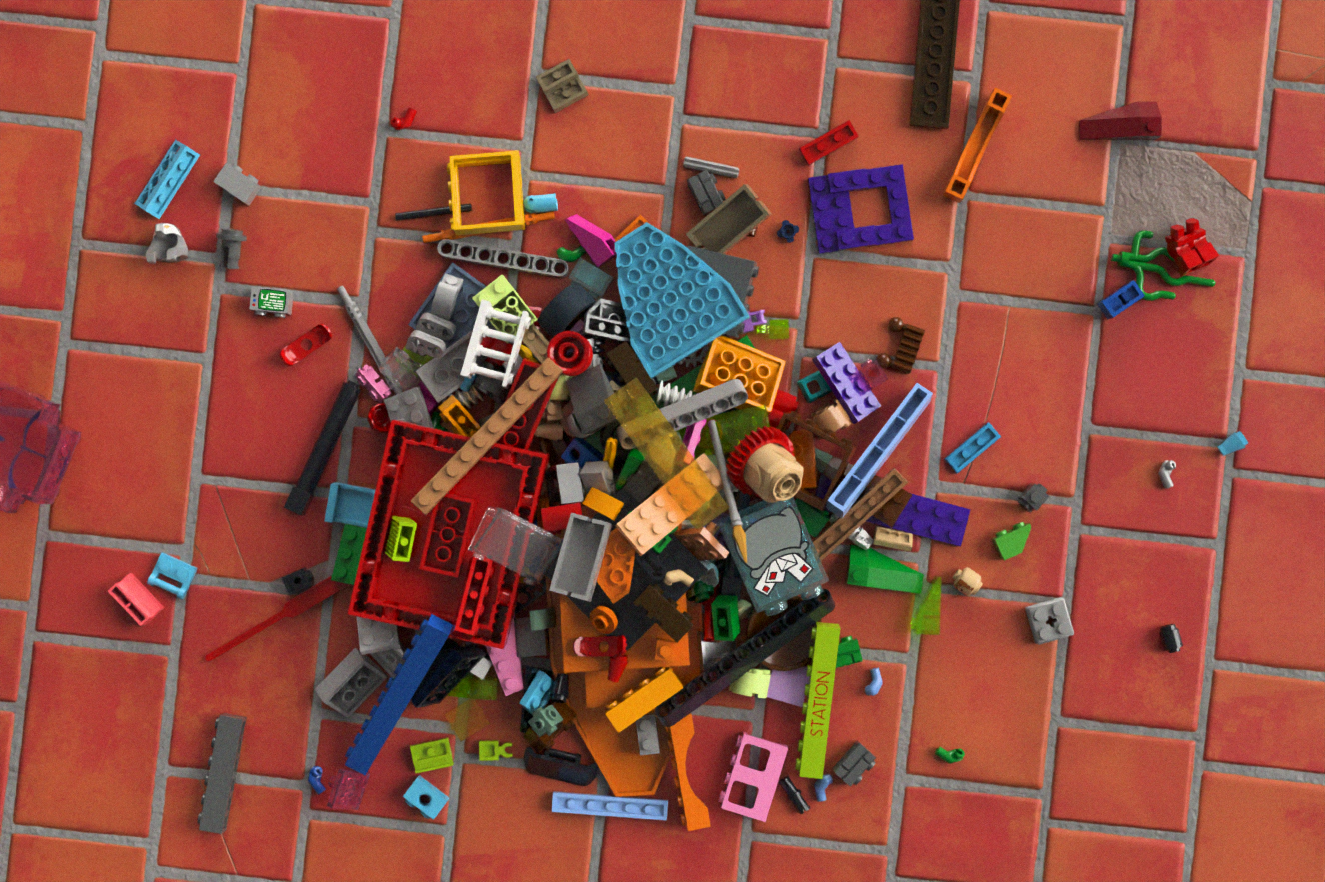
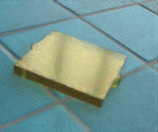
(467, 719)

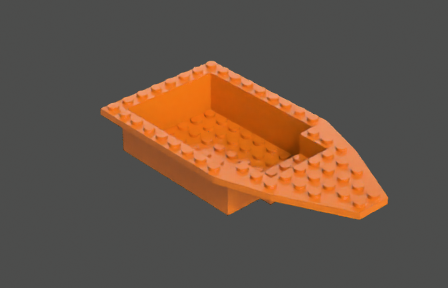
(591, 690)

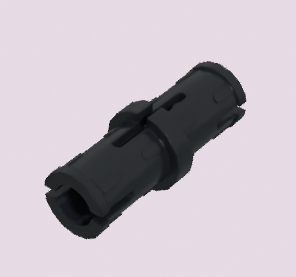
(794, 794)

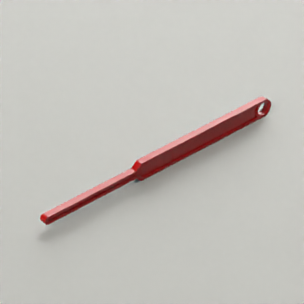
(291, 609)

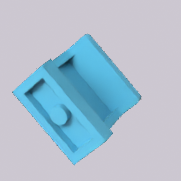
(349, 504)

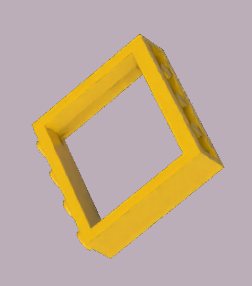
(478, 160)

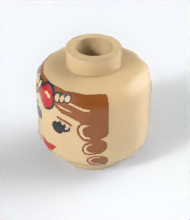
(967, 581)

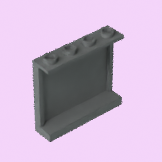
(737, 272)

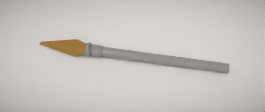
(738, 532)

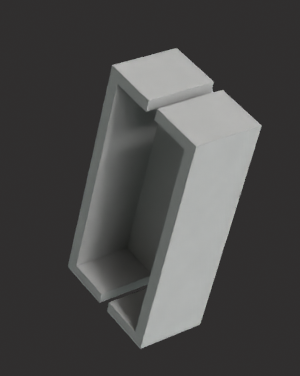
(580, 557)

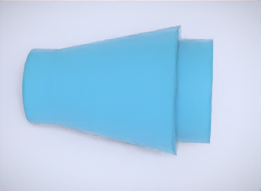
(1233, 443)

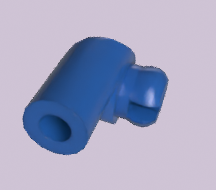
(315, 778)

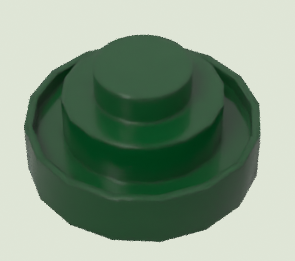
(700, 592)

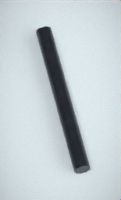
(430, 212)

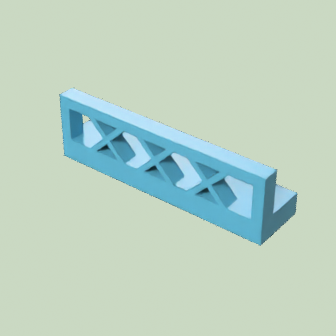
(168, 180)

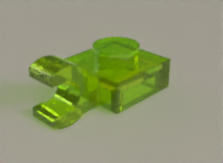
(776, 329)

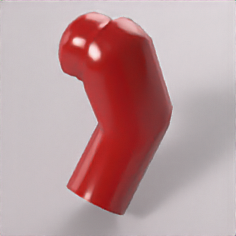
(404, 122)

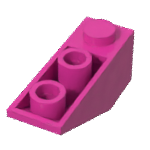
(596, 241)

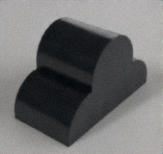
(446, 672)

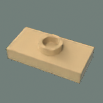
(893, 538)

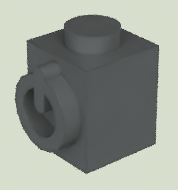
(1033, 497)

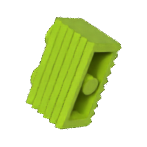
(400, 538)

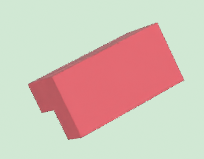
(136, 599)

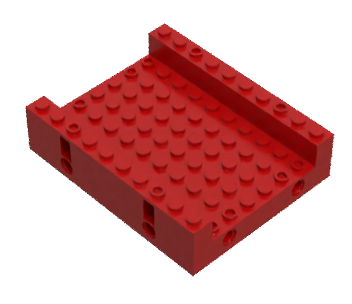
(440, 555)

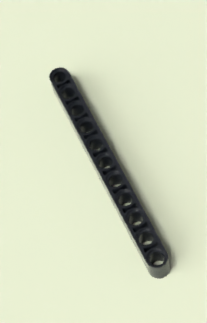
(739, 665)

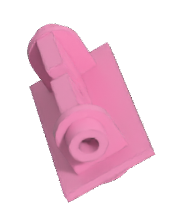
(367, 377)

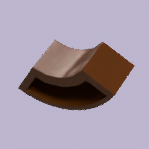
(545, 741)

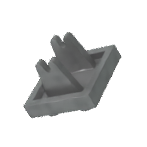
(712, 651)

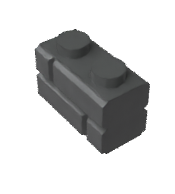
(705, 192)
(854, 763)

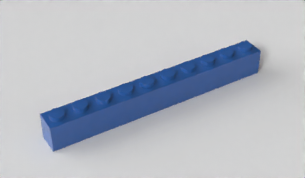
(399, 693)

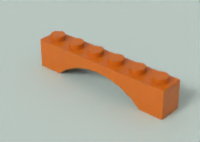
(976, 145)
(694, 811)

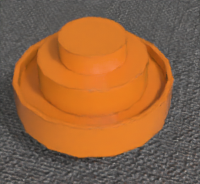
(603, 619)

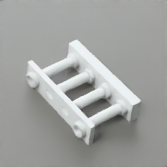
(476, 349)

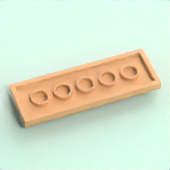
(660, 513)

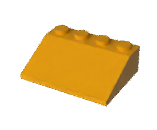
(733, 360)

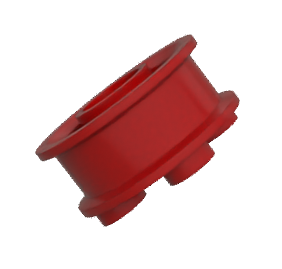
(582, 352)

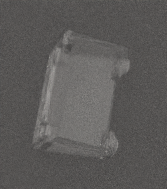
(515, 544)

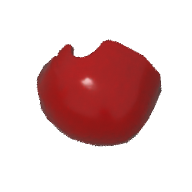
(379, 418)

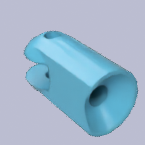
(541, 203)

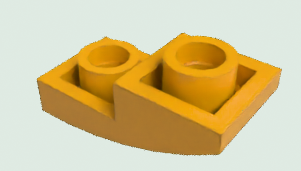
(603, 503)

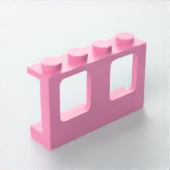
(764, 780)

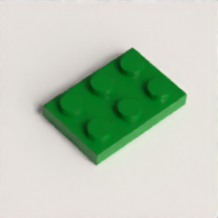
(349, 554)

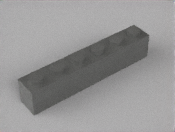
(222, 773)

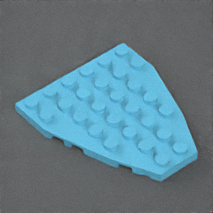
(671, 298)

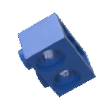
(1120, 299)
(586, 451)

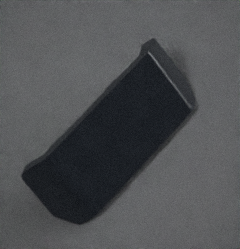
(560, 769)

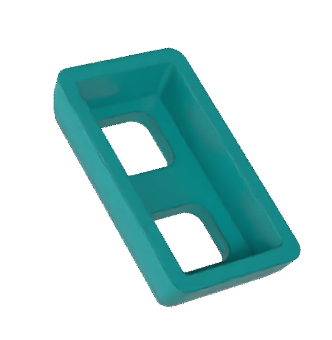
(824, 387)

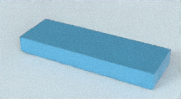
(972, 447)

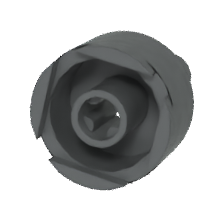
(492, 386)

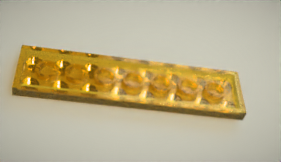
(666, 454)

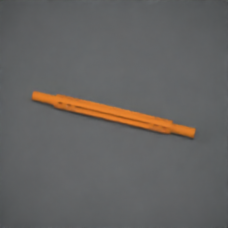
(530, 219)

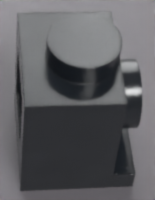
(291, 585)

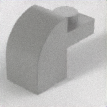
(446, 296)

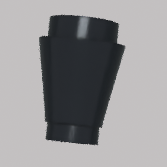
(560, 689)

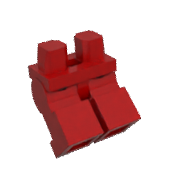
(1190, 247)

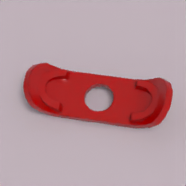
(294, 352)
(591, 646)

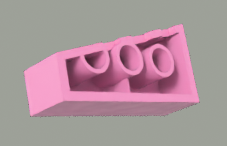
(507, 664)

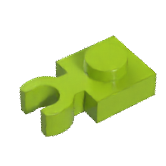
(491, 750)

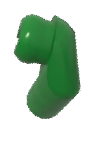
(570, 256)
(436, 419)
(950, 756)

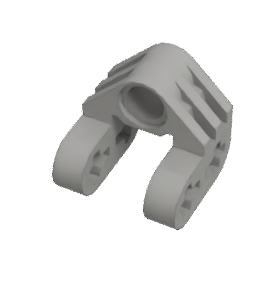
(423, 338)

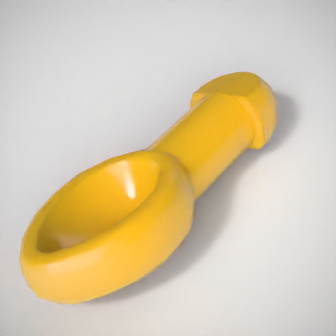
(525, 352)

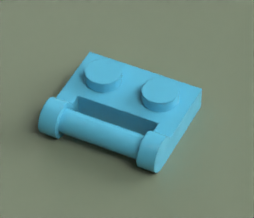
(173, 569)
(538, 692)

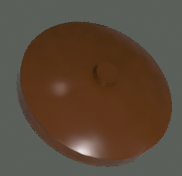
(791, 655)

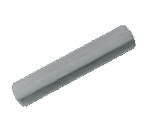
(712, 167)

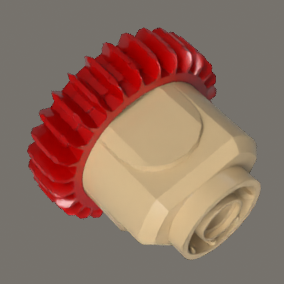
(765, 465)

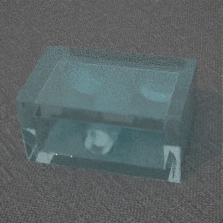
(591, 278)

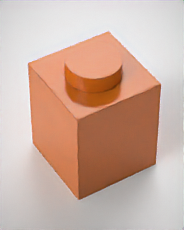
(665, 649)

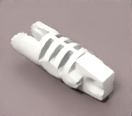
(859, 536)

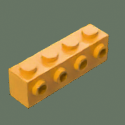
(462, 421)
(643, 699)

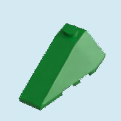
(879, 571)

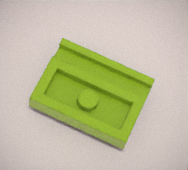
(431, 755)

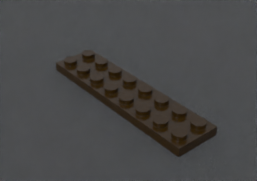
(934, 63)

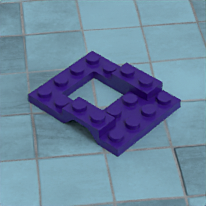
(834, 214)

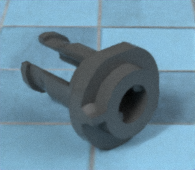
(231, 247)

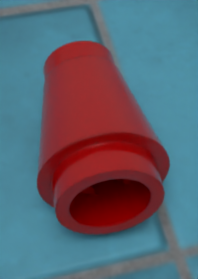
(616, 667)

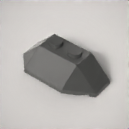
(606, 322)

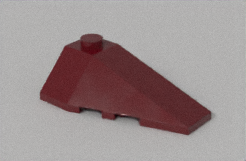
(1127, 122)

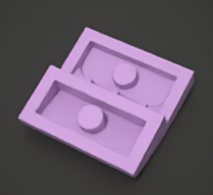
(788, 685)

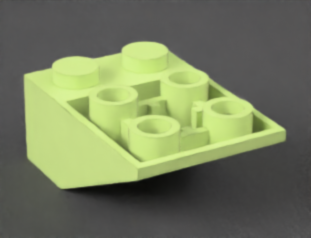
(505, 300)

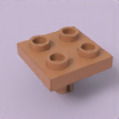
(703, 542)

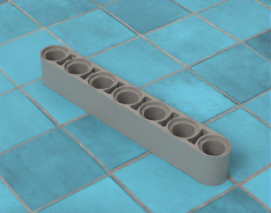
(495, 253)
(697, 407)

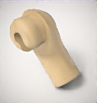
(676, 576)

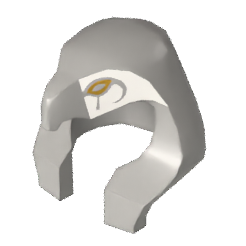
(167, 245)

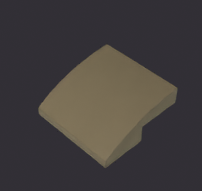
(562, 85)

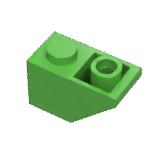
(1011, 542)

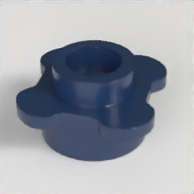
(788, 226)

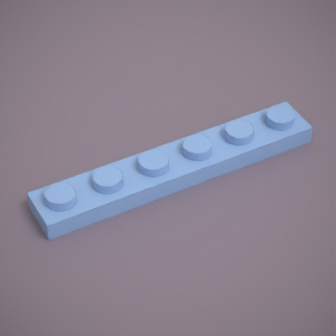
(609, 805)

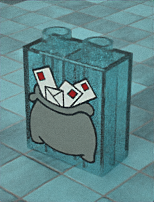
(778, 555)

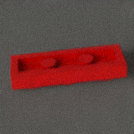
(828, 142)

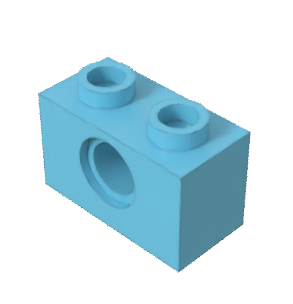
(420, 787)

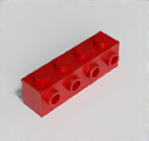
(471, 598)

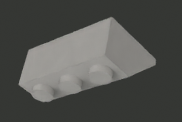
(350, 683)

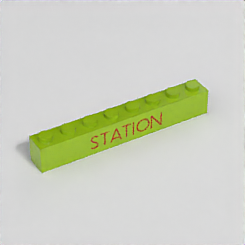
(819, 700)

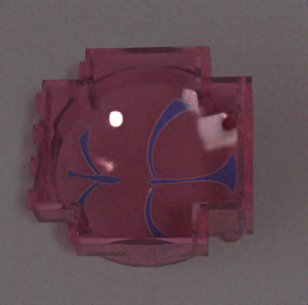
(32, 448)

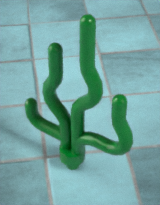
(1135, 262)

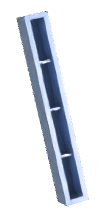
(879, 450)

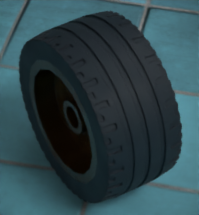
(565, 310)

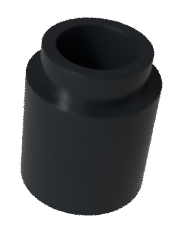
(1170, 638)

